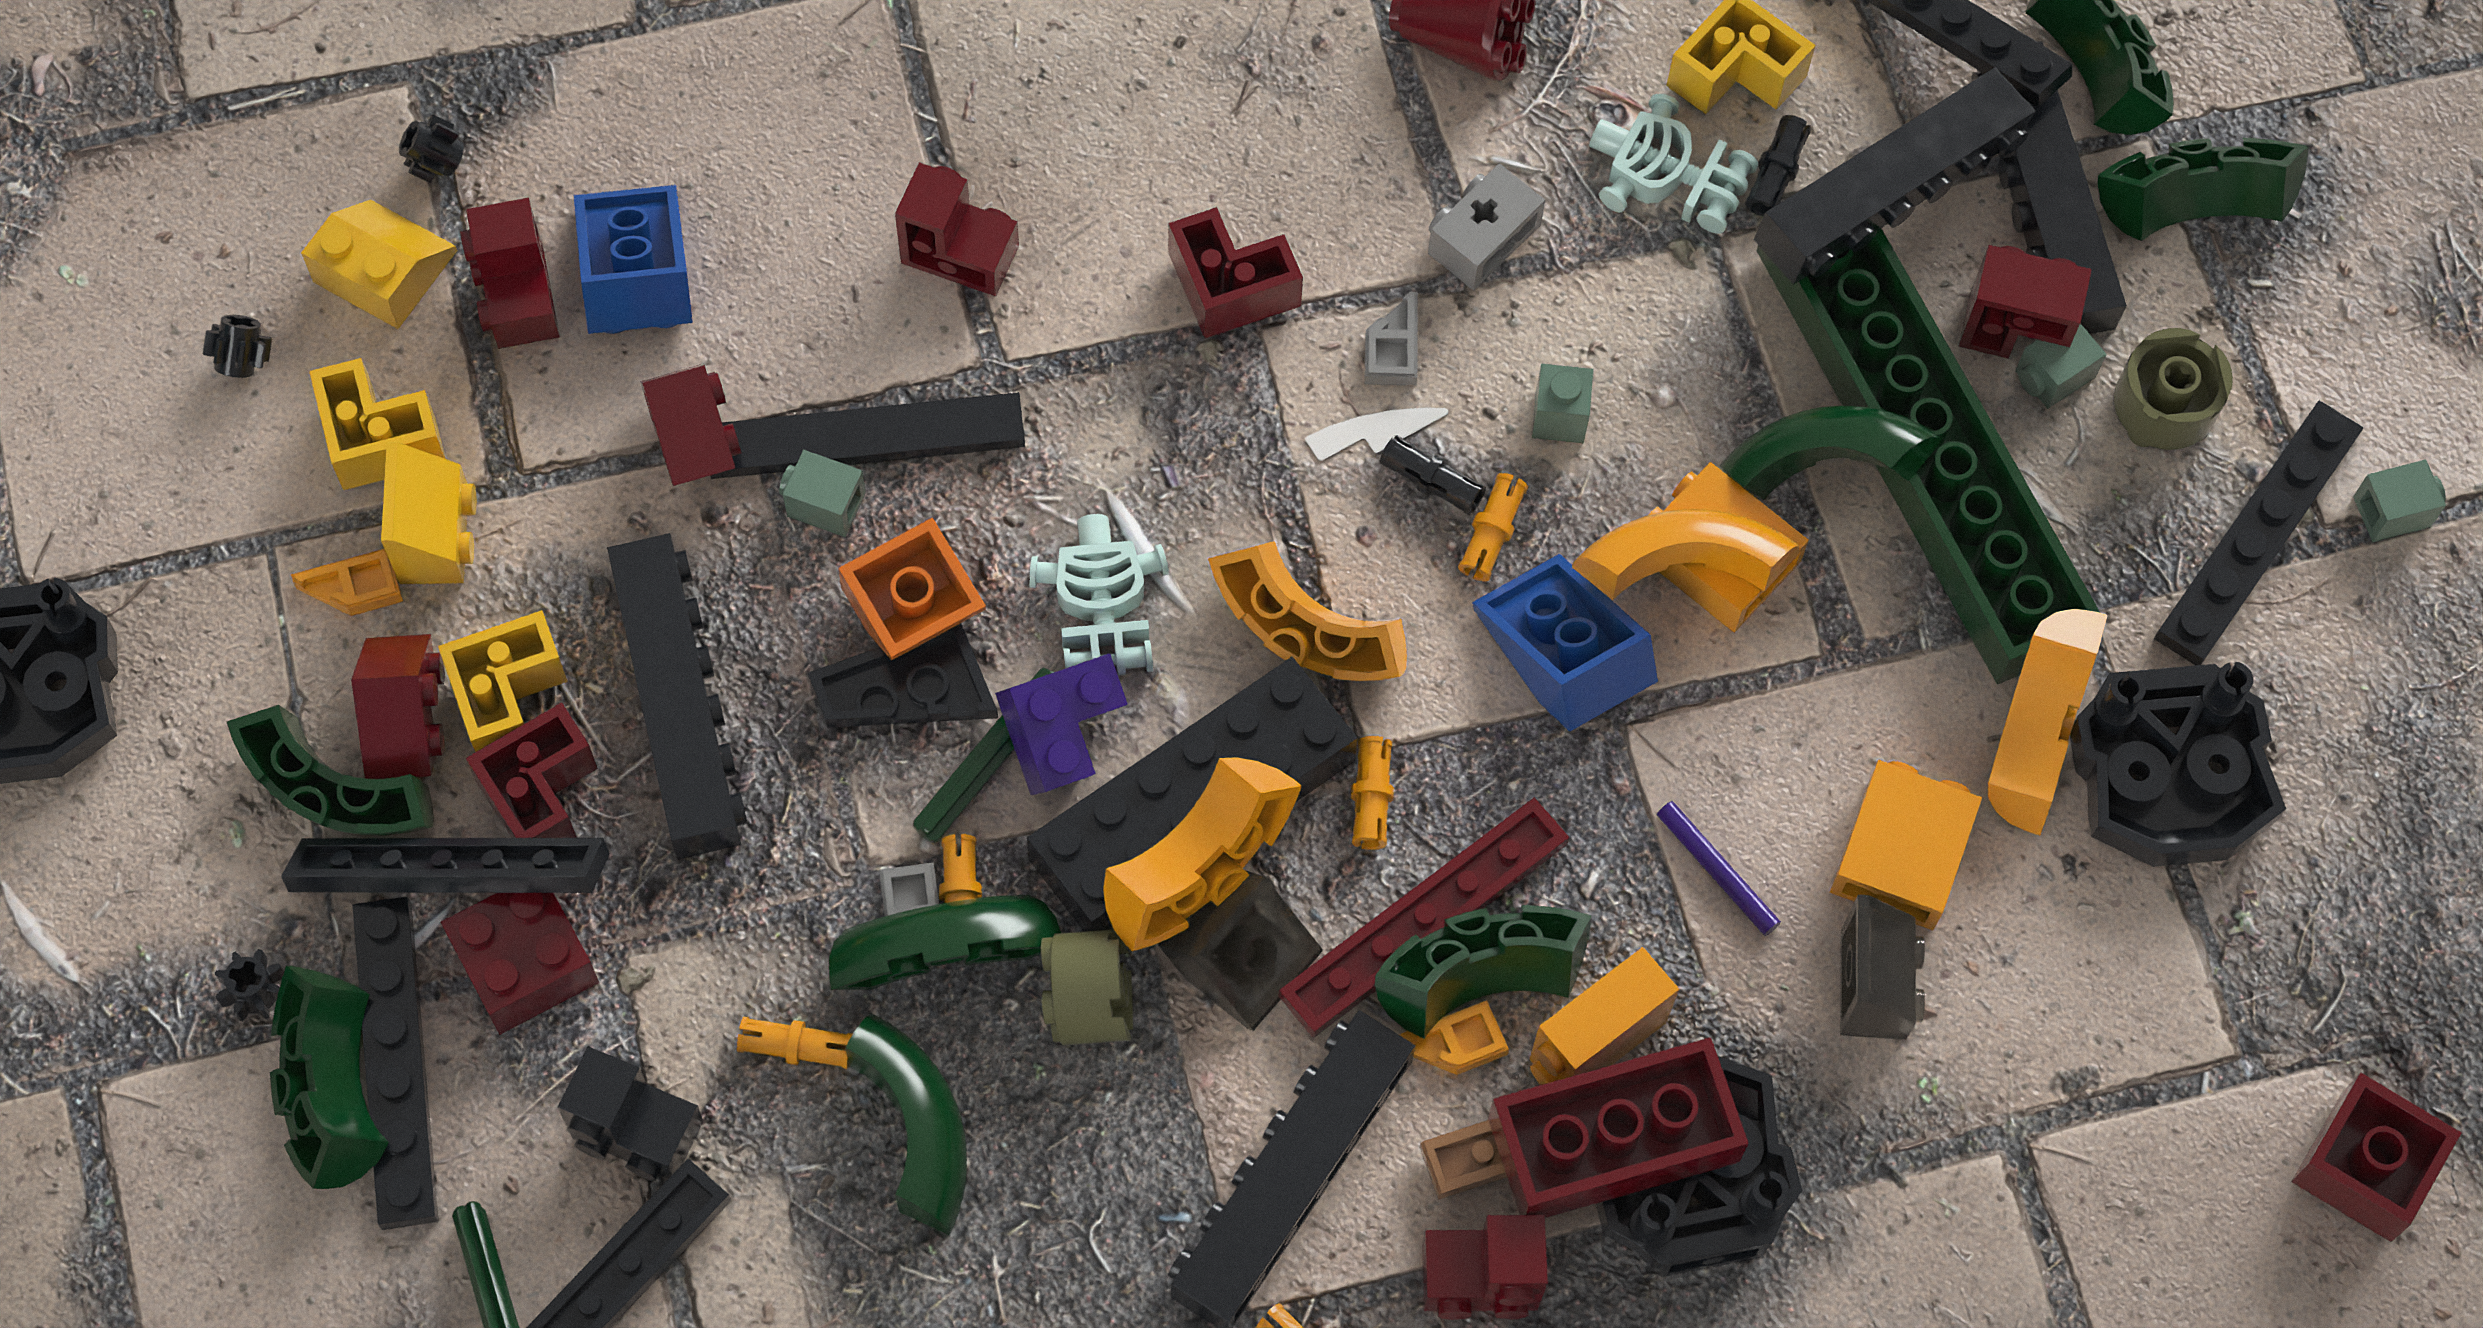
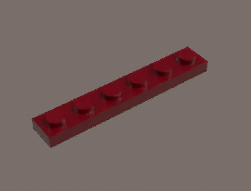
(1460, 886)

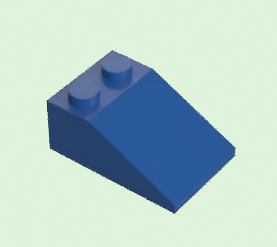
(632, 259)
(1568, 641)

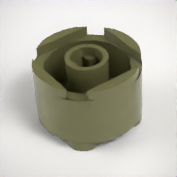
(2172, 389)
(1089, 988)

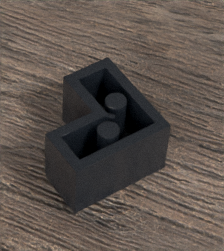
(620, 1115)

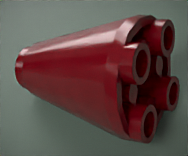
(1472, 33)

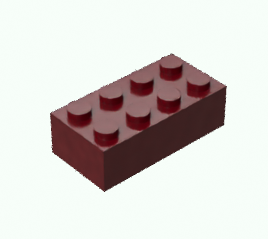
(1617, 1130)

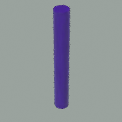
(1718, 868)

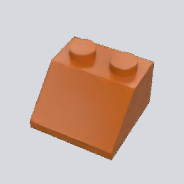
(910, 589)

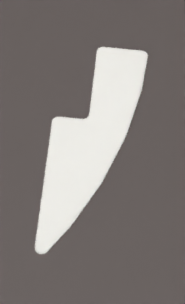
(1374, 428)

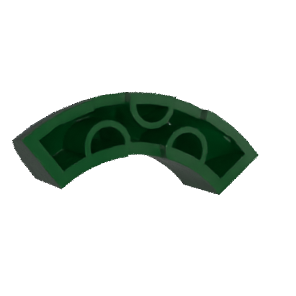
(2113, 60)
(2202, 182)
(1825, 434)
(294, 774)
(938, 936)
(1479, 958)
(320, 1079)
(936, 1140)

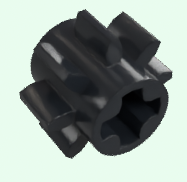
(431, 148)
(237, 346)
(245, 972)

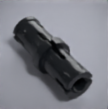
(1778, 164)
(1432, 474)

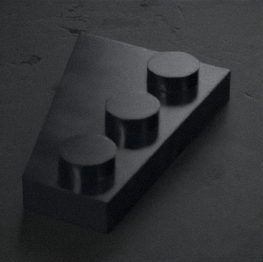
(923, 685)

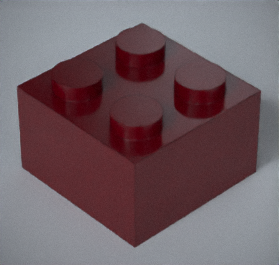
(519, 955)
(2376, 1157)

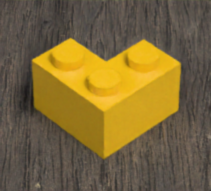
(1743, 46)
(360, 426)
(498, 668)

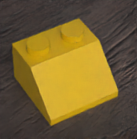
(376, 260)
(426, 516)

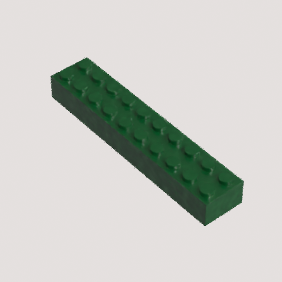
(1968, 495)

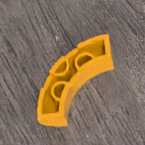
(1686, 536)
(1299, 627)
(2043, 716)
(1201, 855)

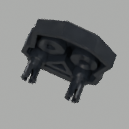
(53, 640)
(2182, 806)
(1742, 1199)

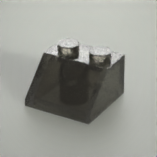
(1243, 950)
(1880, 971)

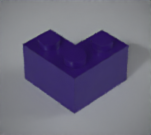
(1045, 719)

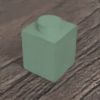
(2058, 370)
(1562, 403)
(822, 492)
(2400, 500)

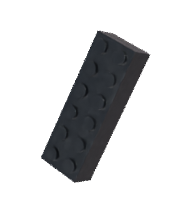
(1272, 721)

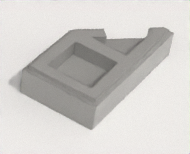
(1393, 346)
(908, 888)

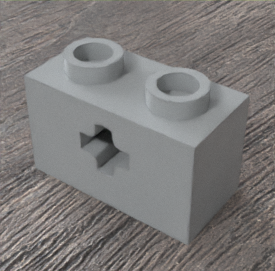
(1485, 225)

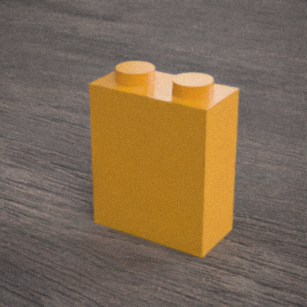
(1719, 592)
(1907, 841)
(1604, 1020)

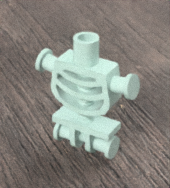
(1711, 185)
(1098, 573)

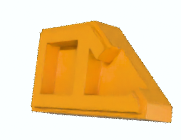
(353, 583)
(1461, 1040)

